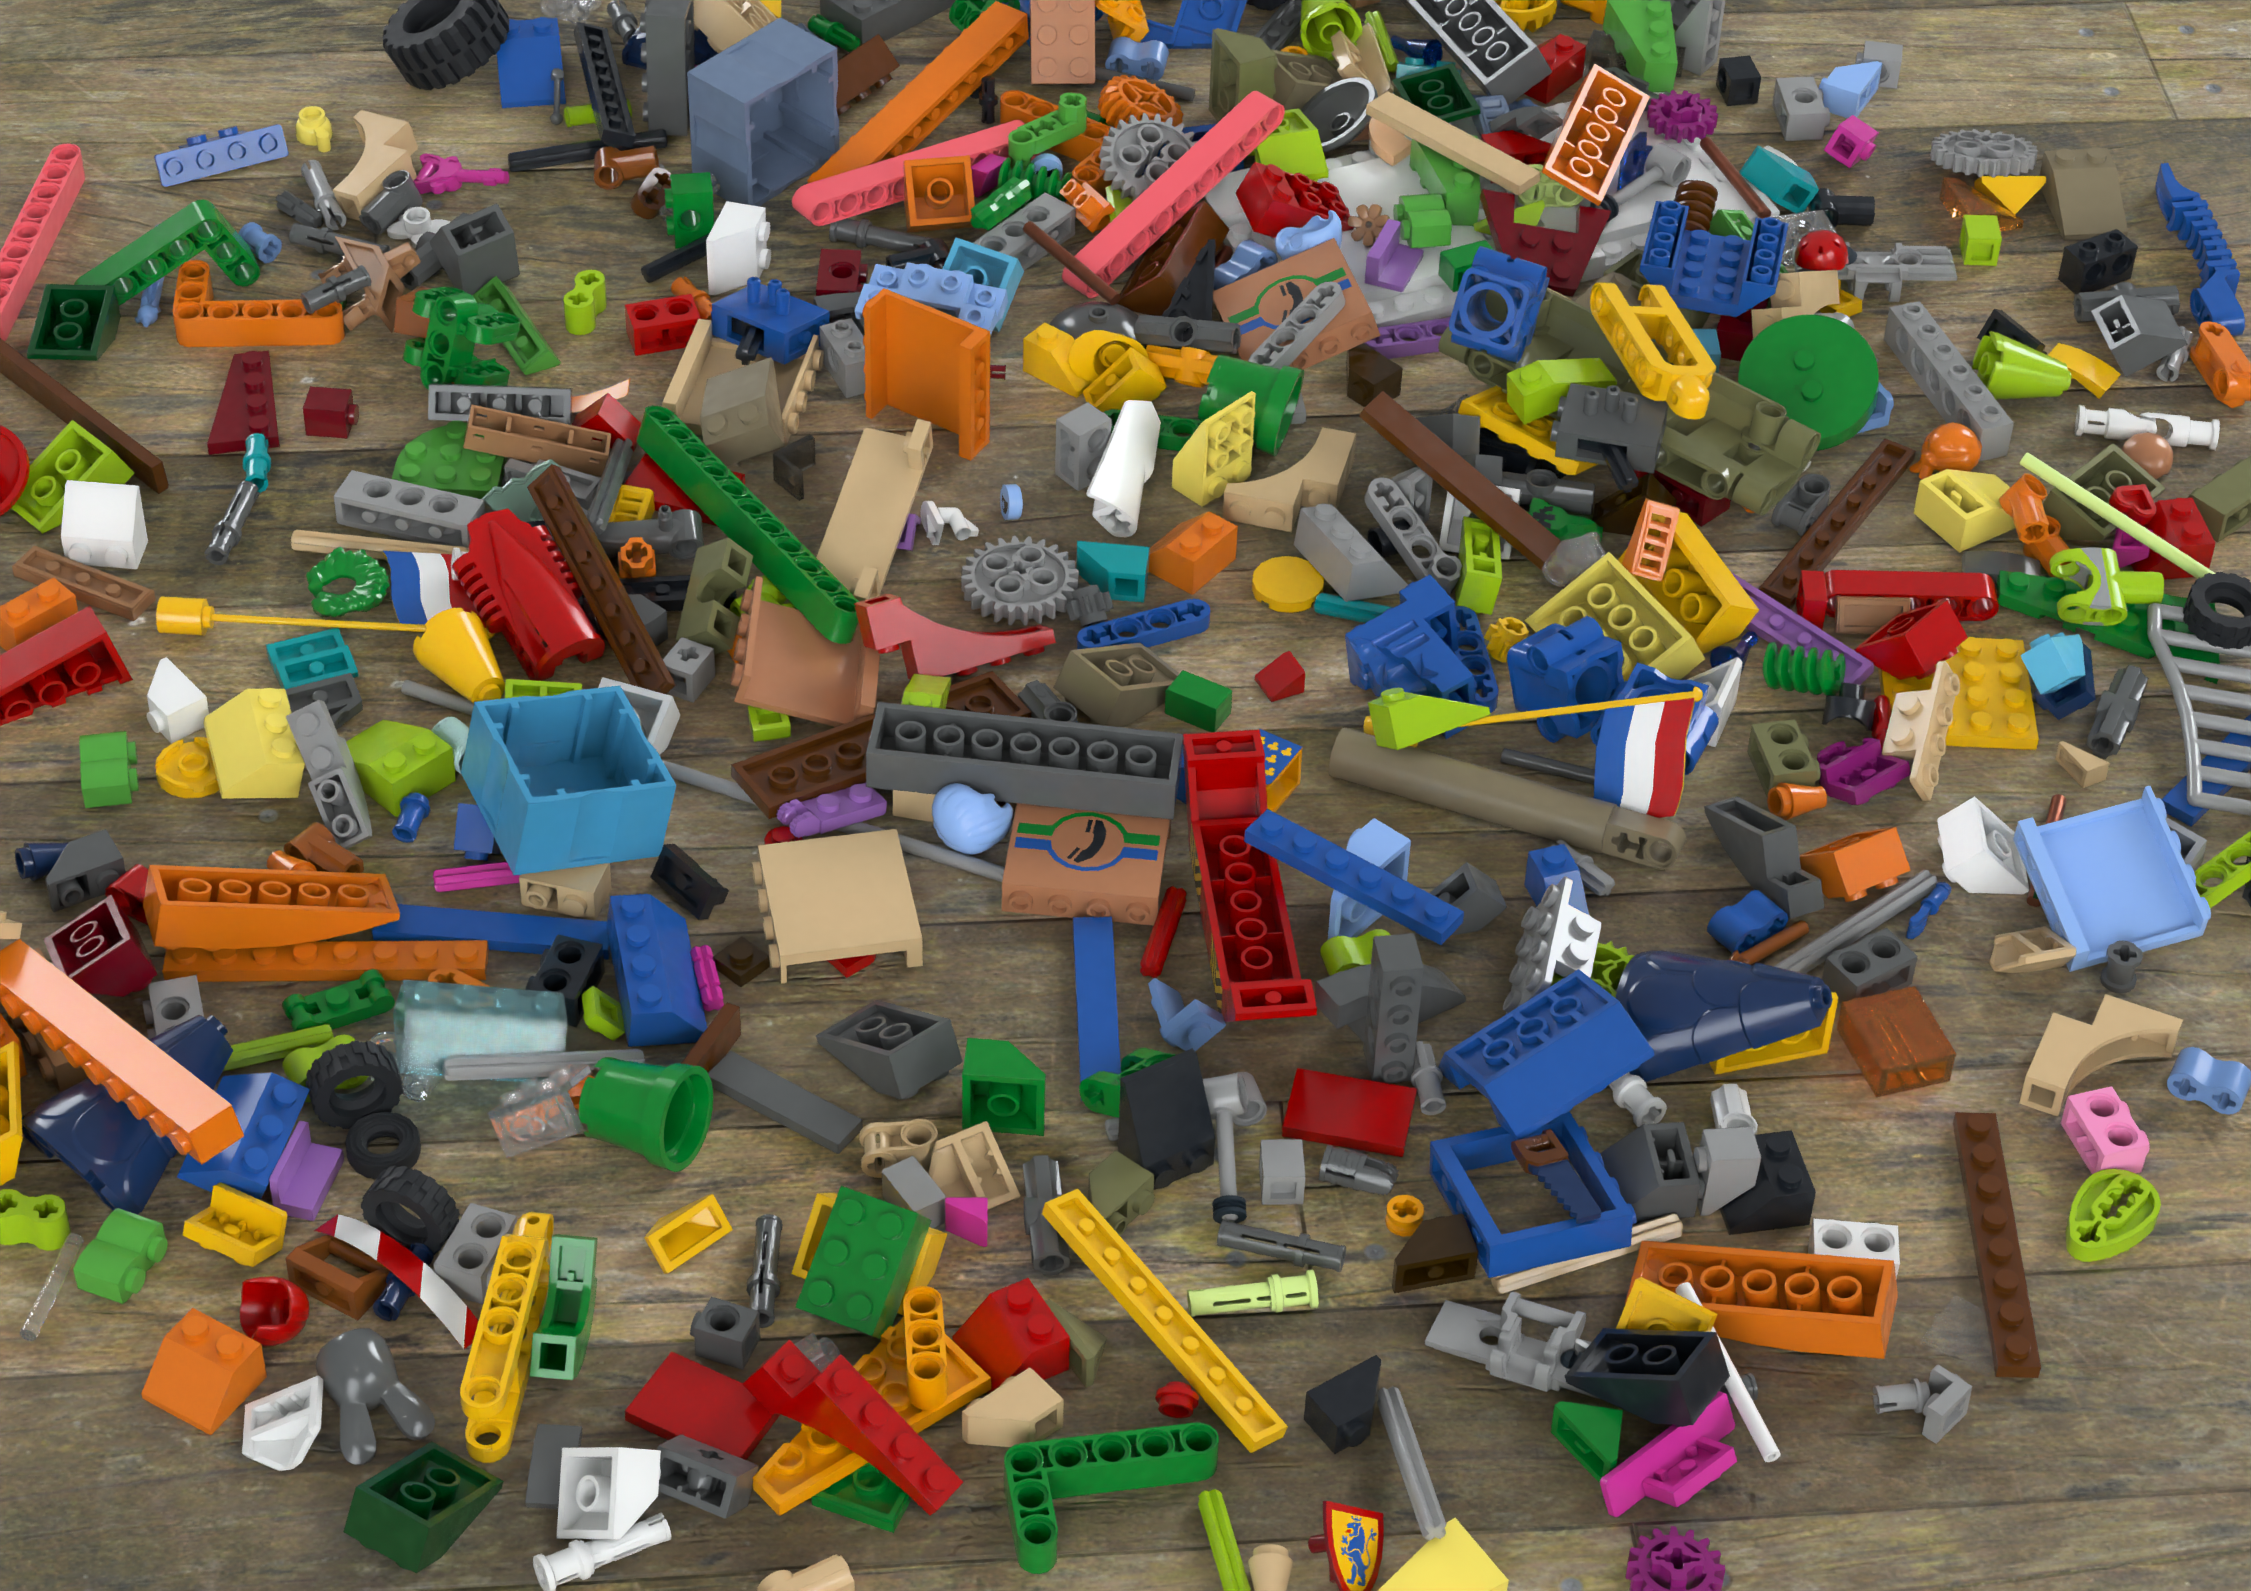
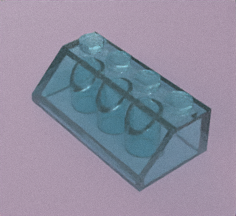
(465, 1020)

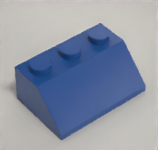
(267, 1113)

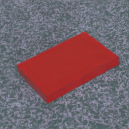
(666, 492)
(1349, 1112)
(700, 1405)

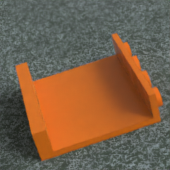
(928, 367)

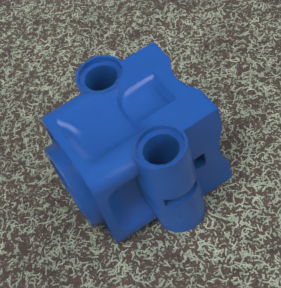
(1522, 287)
(1565, 669)
(1649, 681)

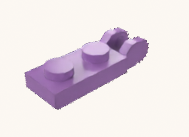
(832, 810)

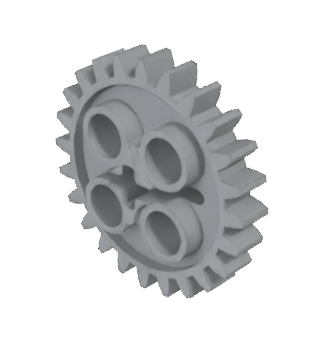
(1136, 145)
(1983, 153)
(1019, 580)

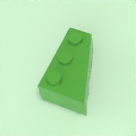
(1645, 39)
(1453, 181)

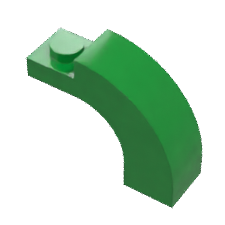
(569, 1309)

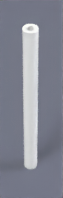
(1740, 1394)

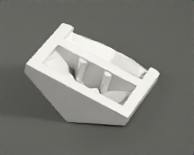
(283, 1425)

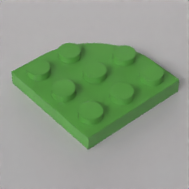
(442, 463)

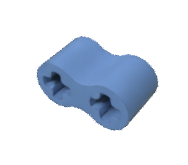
(1137, 58)
(1247, 259)
(2209, 1080)

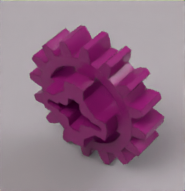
(1682, 116)
(1674, 1563)

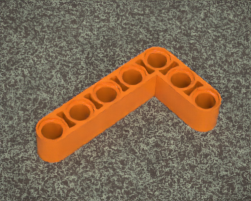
(1083, 148)
(246, 322)

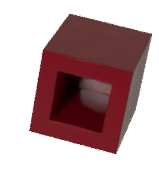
(329, 412)

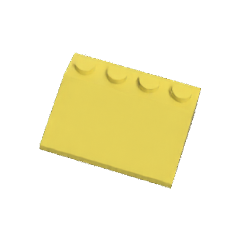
(1624, 614)

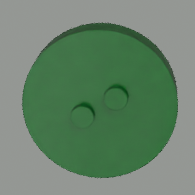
(1816, 372)

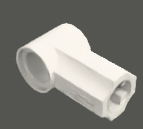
(1731, 1108)

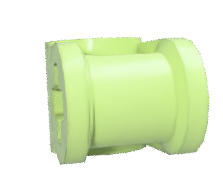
(1550, 192)

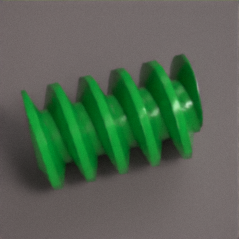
(1038, 182)
(1803, 672)

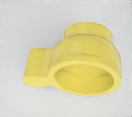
(314, 128)

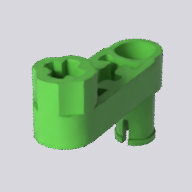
(1049, 130)

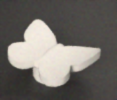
(413, 225)

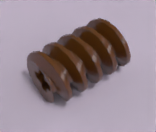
(1701, 201)

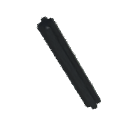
(578, 151)

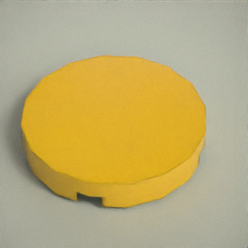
(1287, 584)
(187, 769)

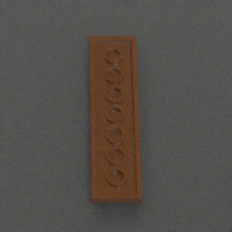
(838, 755)

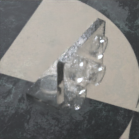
(538, 1111)

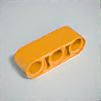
(925, 1347)

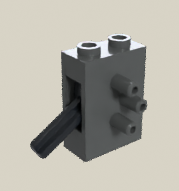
(1610, 430)

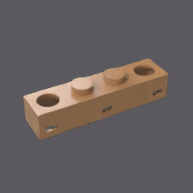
(517, 438)

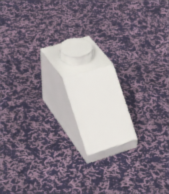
(175, 703)

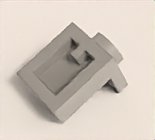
(1946, 1403)

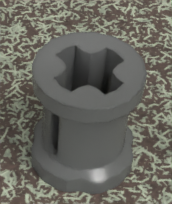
(2119, 973)

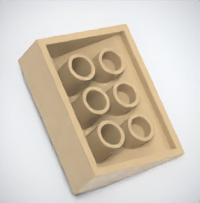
(730, 20)

